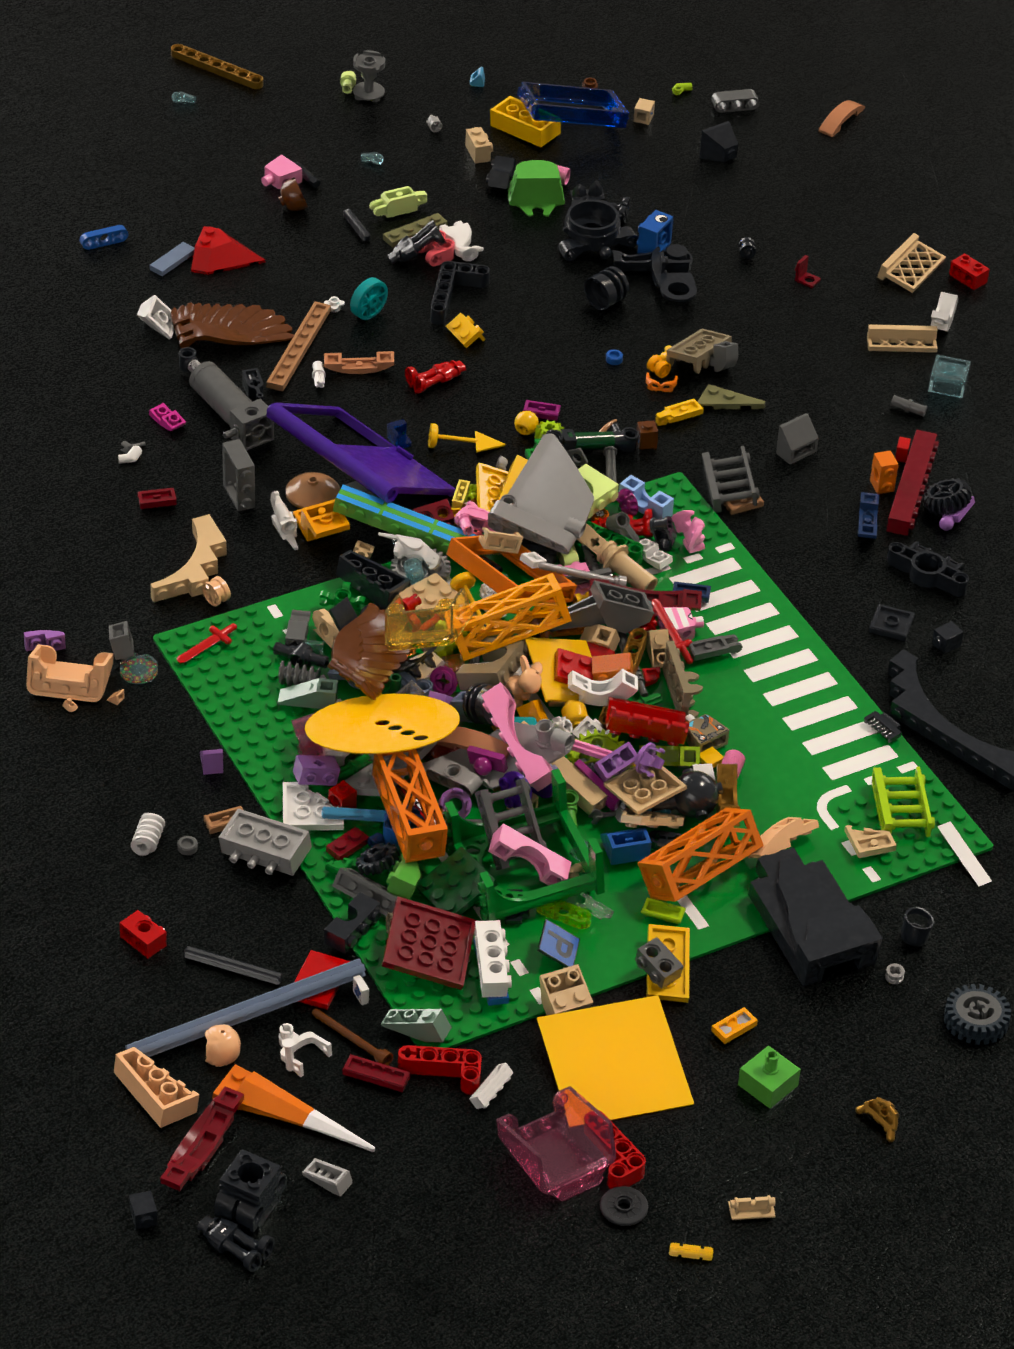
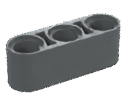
(735, 100)

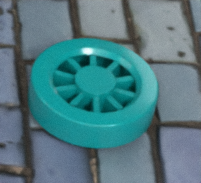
(369, 298)

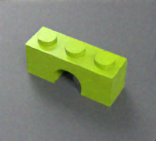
(679, 755)

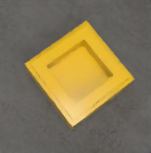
(710, 756)

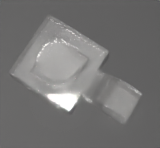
(598, 909)

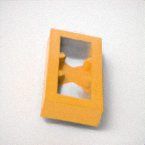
(734, 1025)

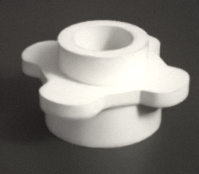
(335, 304)

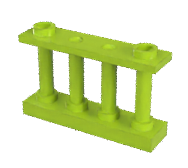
(885, 809)

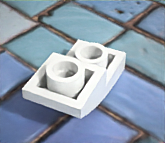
(654, 556)

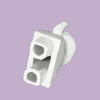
(461, 235)

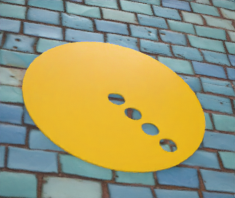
(352, 728)

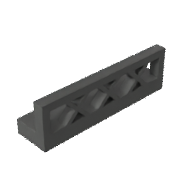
(353, 882)

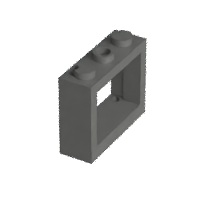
(238, 475)

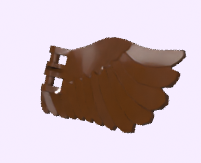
(228, 324)
(362, 654)

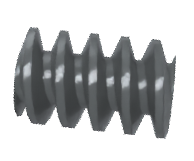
(295, 675)

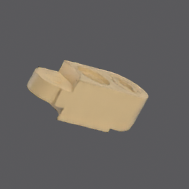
(325, 626)

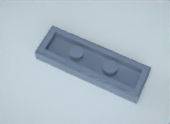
(172, 259)

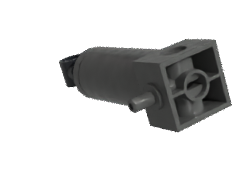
(244, 417)

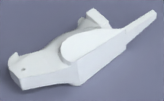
(284, 520)
(413, 548)

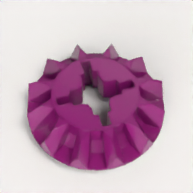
(627, 502)
(439, 686)

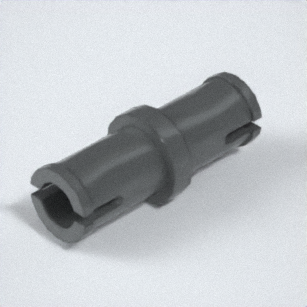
(909, 405)

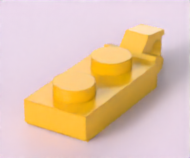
(679, 412)

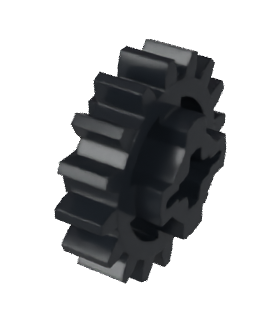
(377, 858)

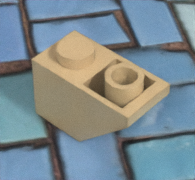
(601, 636)
(656, 646)

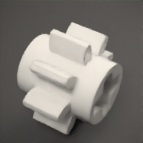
(562, 723)

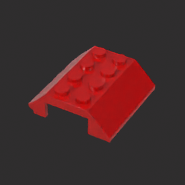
(646, 721)

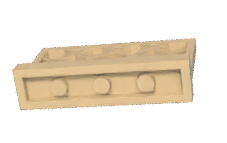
(901, 257)

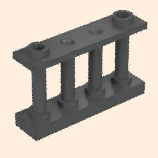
(716, 487)
(491, 819)

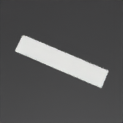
(964, 853)

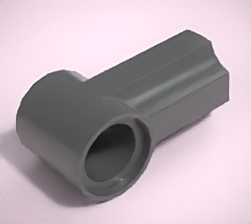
(620, 524)

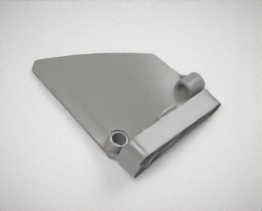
(547, 499)

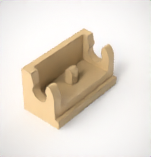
(500, 541)

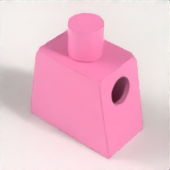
(280, 171)

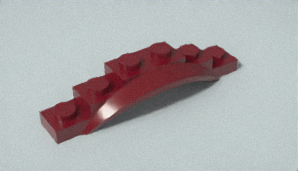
(684, 598)
(202, 1139)

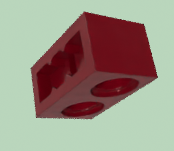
(437, 508)

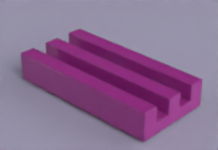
(543, 410)

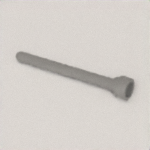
(620, 580)

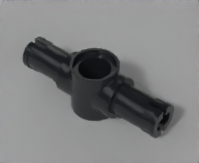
(301, 654)

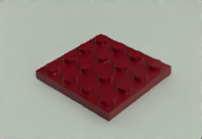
(429, 943)

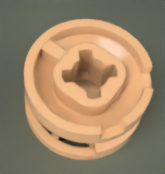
(216, 591)

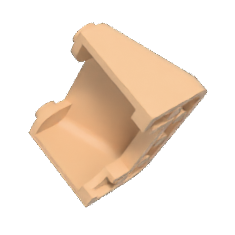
(65, 679)

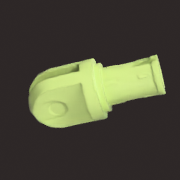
(348, 81)

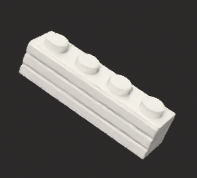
(491, 1085)

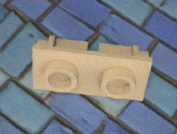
(752, 1209)

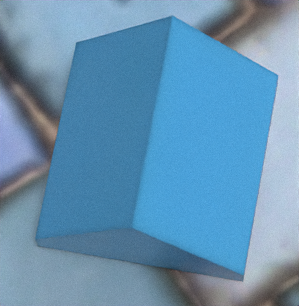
(478, 78)

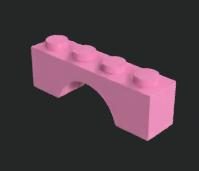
(549, 865)

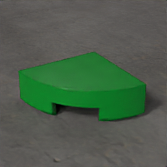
(334, 866)

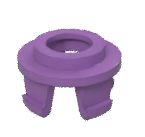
(646, 757)
(460, 794)

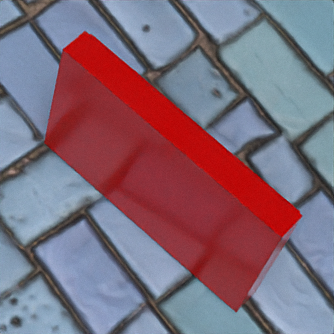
(314, 964)

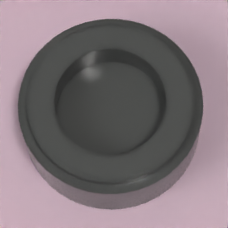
(187, 845)

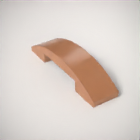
(838, 116)
(358, 365)
(466, 737)

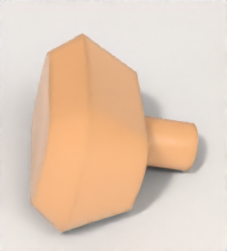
(69, 705)

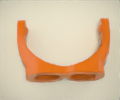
(672, 384)

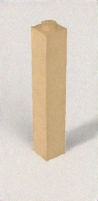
(589, 794)

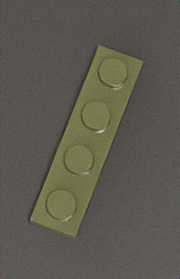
(396, 235)

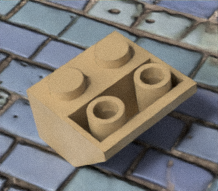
(564, 991)

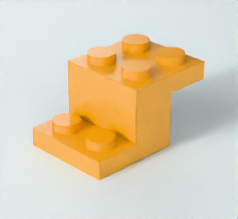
(320, 520)

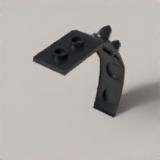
(344, 613)

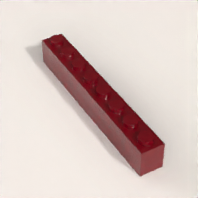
(912, 483)

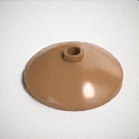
(311, 489)

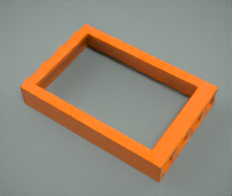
(466, 551)

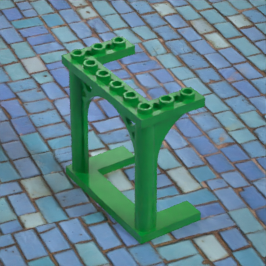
(495, 901)

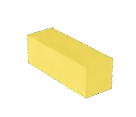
(460, 493)

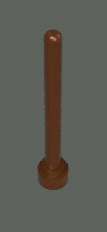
(380, 1056)

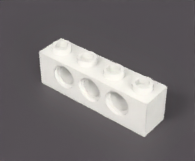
(491, 959)

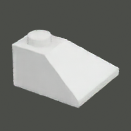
(157, 316)

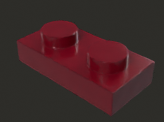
(157, 498)
(347, 844)

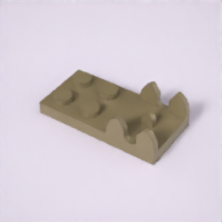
(696, 348)
(678, 680)

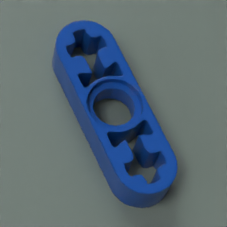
(93, 235)

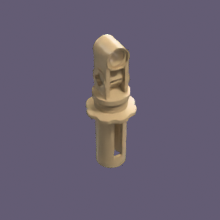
(617, 560)

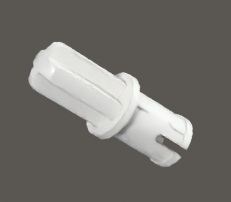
(318, 374)

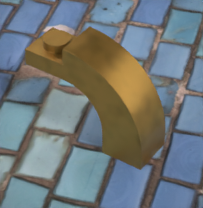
(728, 777)

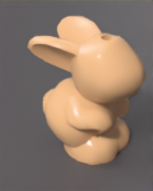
(527, 683)

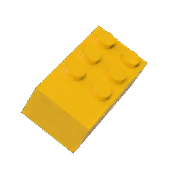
(515, 120)

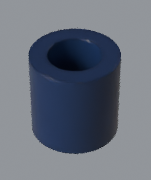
(376, 838)

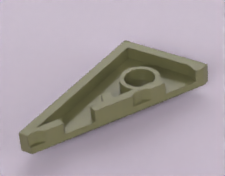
(727, 399)

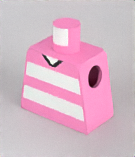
(682, 621)

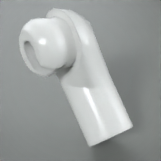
(132, 456)

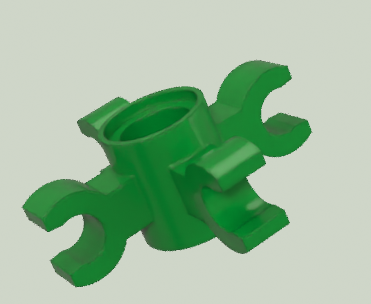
(333, 599)

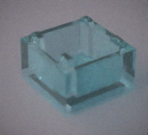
(949, 376)

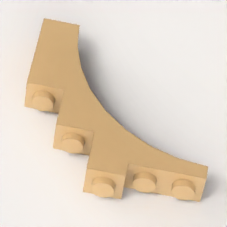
(201, 565)

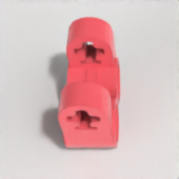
(439, 253)

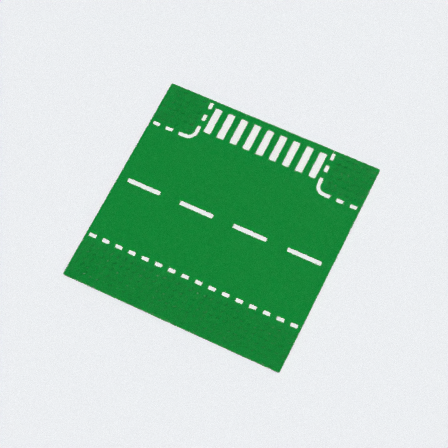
(785, 710)

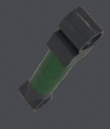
(624, 440)

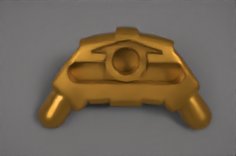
(883, 1113)

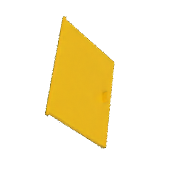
(543, 651)

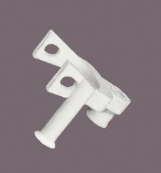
(291, 1042)

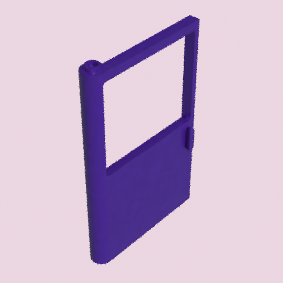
(380, 469)

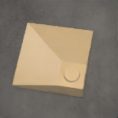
(644, 792)

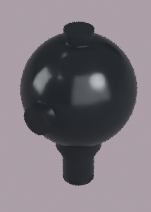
(698, 798)

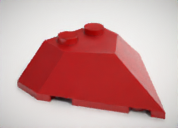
(220, 251)

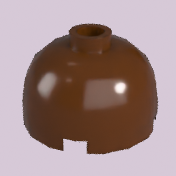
(292, 196)

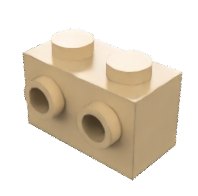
(478, 145)

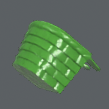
(536, 186)

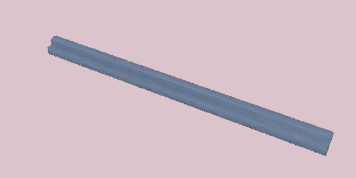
(250, 1008)

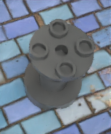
(369, 65)

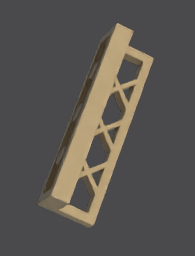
(902, 336)

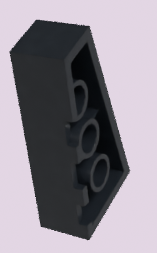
(371, 578)

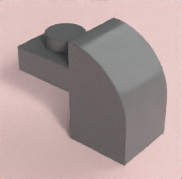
(724, 356)

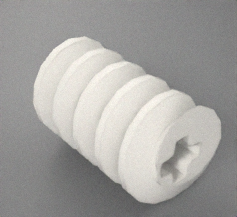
(147, 834)

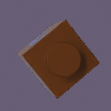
(647, 434)

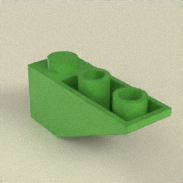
(403, 878)

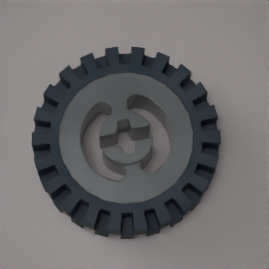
(964, 1019)

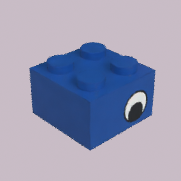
(655, 232)

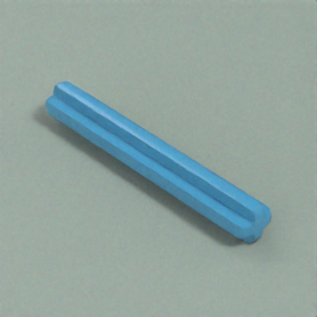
(353, 814)

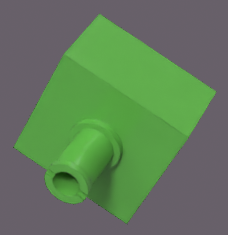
(769, 1076)

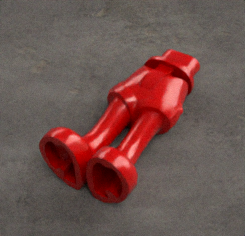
(438, 373)

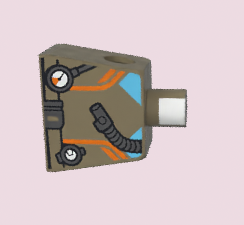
(706, 732)

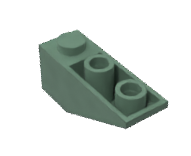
(310, 694)
(421, 1024)

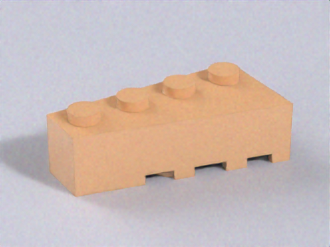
(154, 1088)

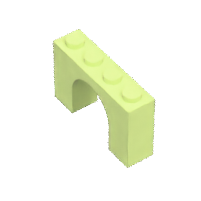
(602, 488)

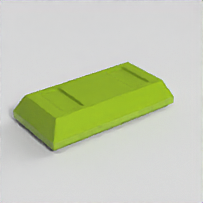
(663, 911)

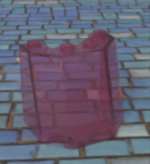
(563, 1149)

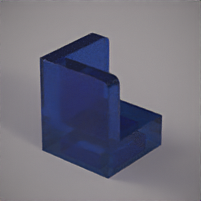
(397, 433)

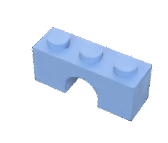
(659, 503)

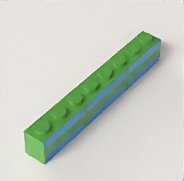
(395, 518)

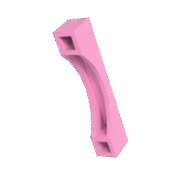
(502, 707)

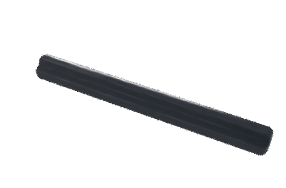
(233, 965)

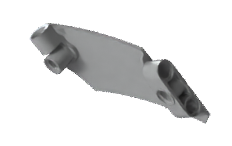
(540, 739)

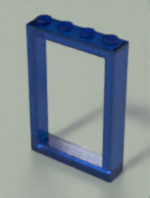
(612, 116)

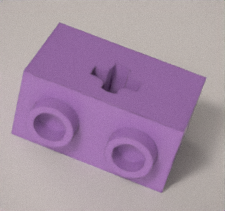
(616, 762)
(316, 770)

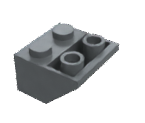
(797, 439)

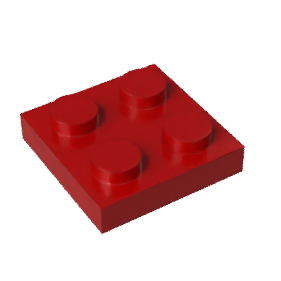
(567, 661)

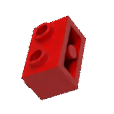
(969, 271)

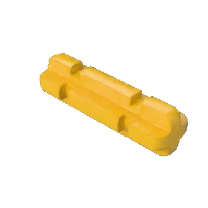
(691, 1251)

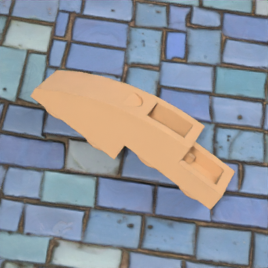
(781, 833)

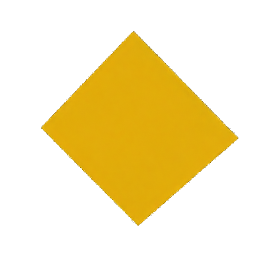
(617, 1057)

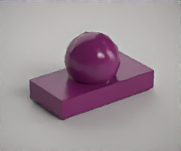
(486, 761)

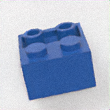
(626, 845)

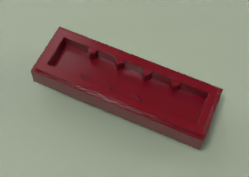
(376, 1073)

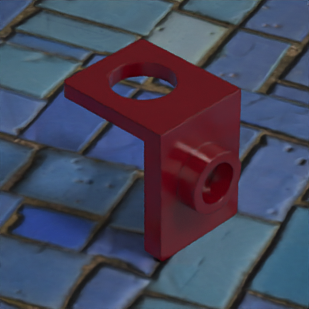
(802, 274)

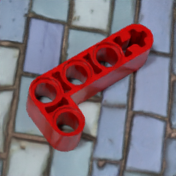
(443, 1062)
(629, 1162)

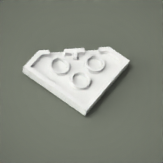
(303, 808)

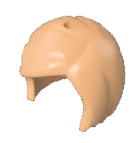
(222, 1045)

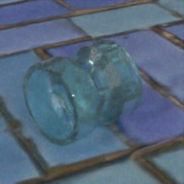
(414, 570)

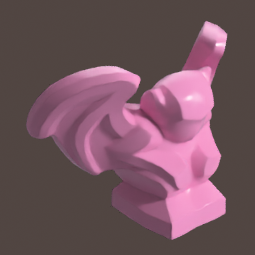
(692, 530)

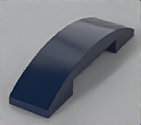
(868, 515)

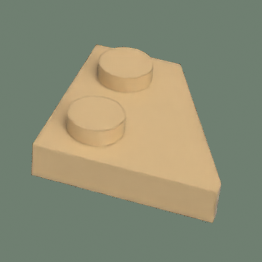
(870, 841)

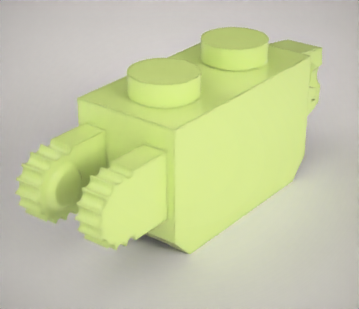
(398, 202)

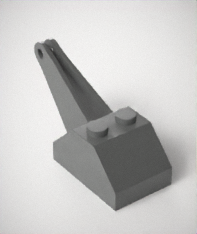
(610, 605)

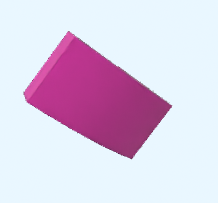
(166, 418)

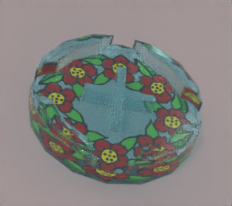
(139, 669)

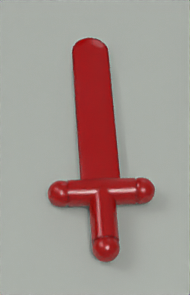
(217, 636)
(682, 645)

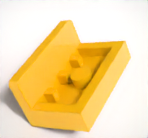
(464, 330)

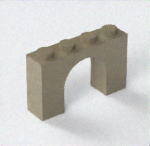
(504, 665)

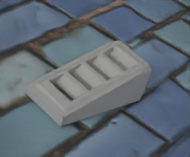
(337, 1185)

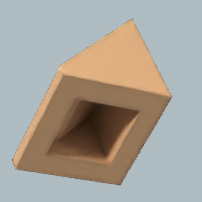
(116, 697)

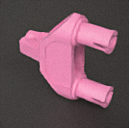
(472, 518)

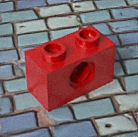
(143, 934)

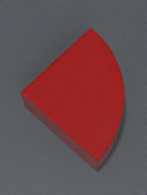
(651, 675)

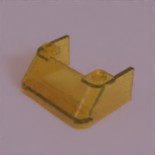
(426, 626)

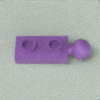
(947, 521)

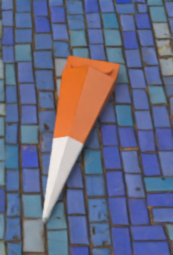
(272, 1101)

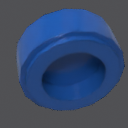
(614, 357)

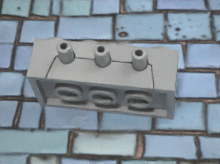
(264, 842)

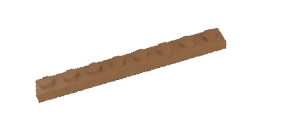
(298, 346)

